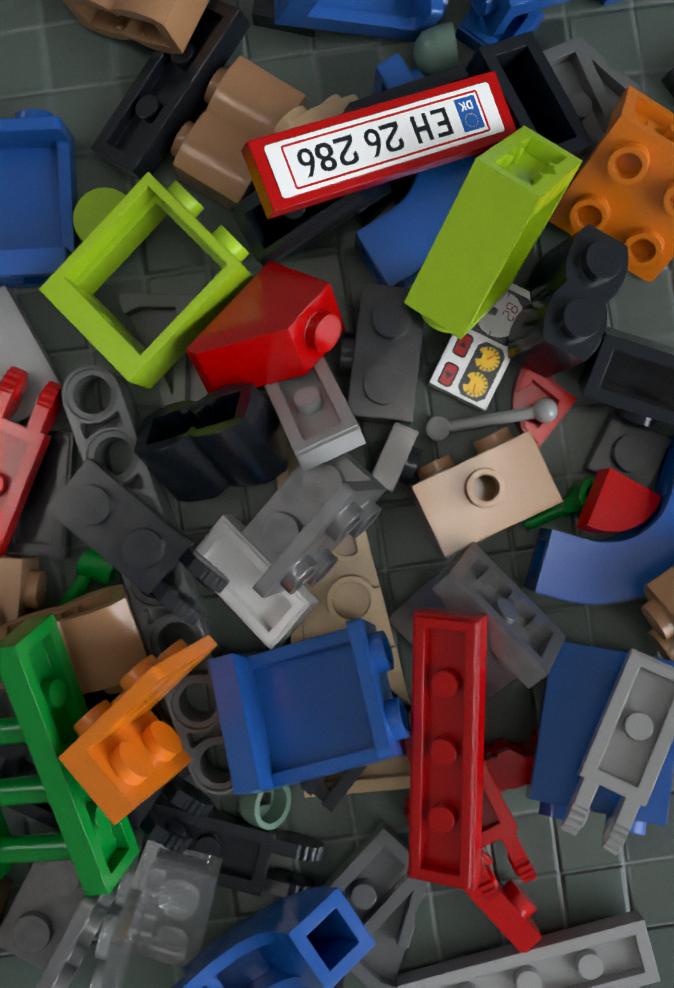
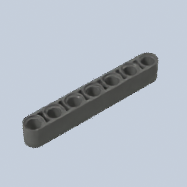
(93, 437)

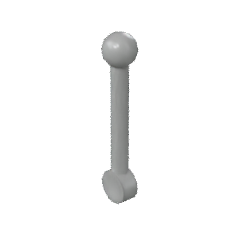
(440, 427)

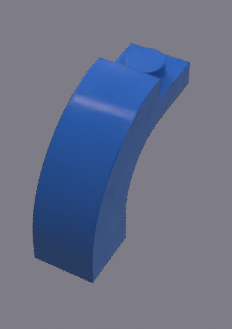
(402, 238)
(609, 567)
(293, 943)

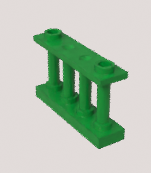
(46, 709)

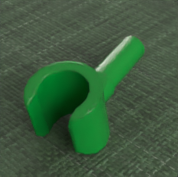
(571, 504)
(89, 567)

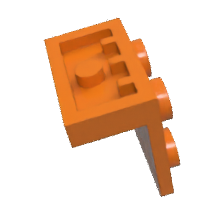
(628, 185)
(122, 744)

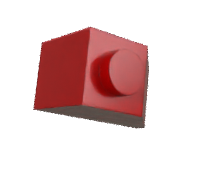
(268, 330)

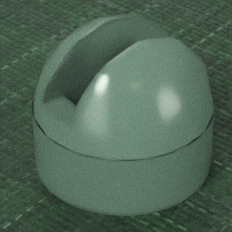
(436, 49)
(267, 813)

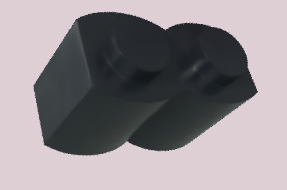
(568, 302)
(214, 443)

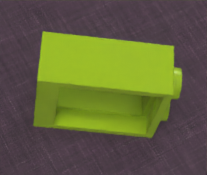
(491, 230)
(110, 245)

